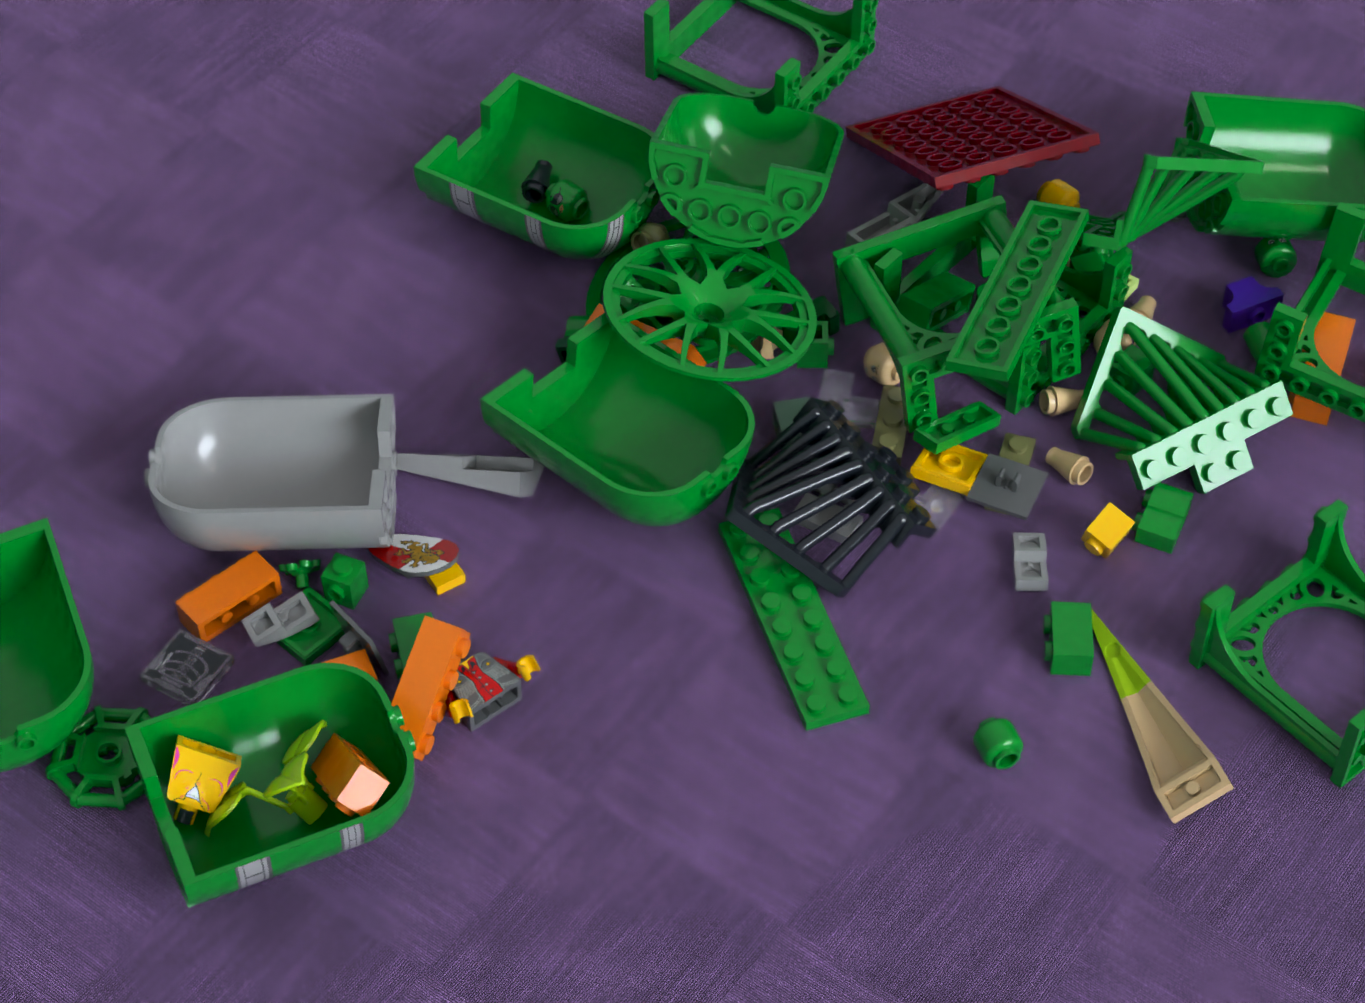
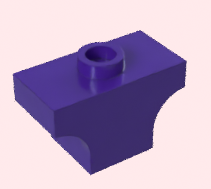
(1248, 303)

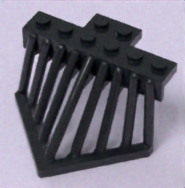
(864, 475)

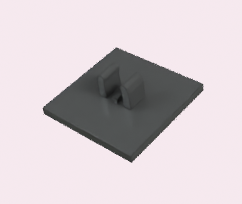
(1007, 486)
(356, 638)

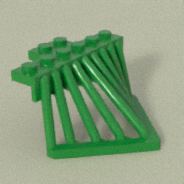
(1175, 189)
(1202, 435)

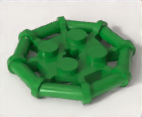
(94, 769)

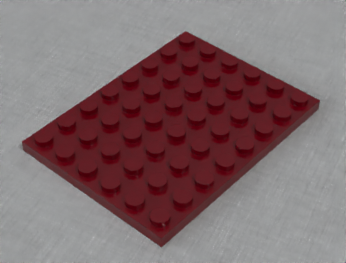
(972, 137)

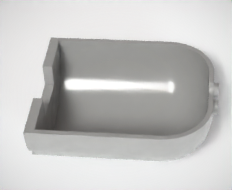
(278, 473)

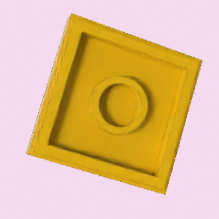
(949, 469)

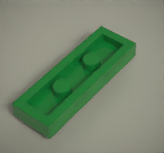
(957, 427)

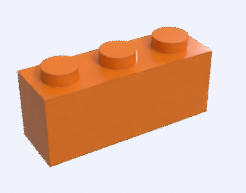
(229, 597)

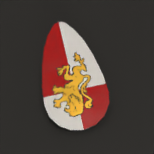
(417, 555)

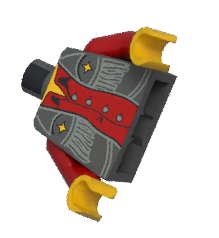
(487, 688)

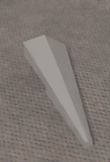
(901, 212)
(498, 474)

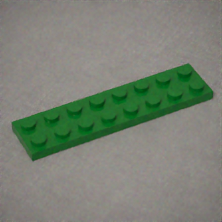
(1017, 291)
(795, 629)

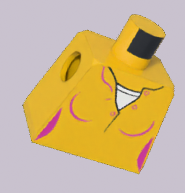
(199, 777)

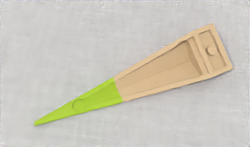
(1176, 759)

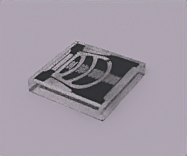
(187, 668)

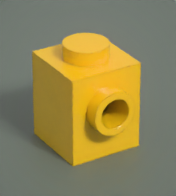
(1107, 531)

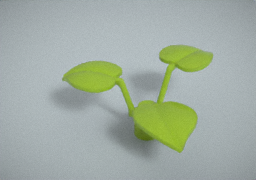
(301, 798)

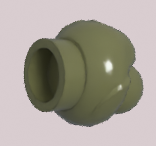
(649, 233)

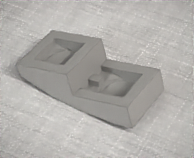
(1029, 561)
(277, 623)

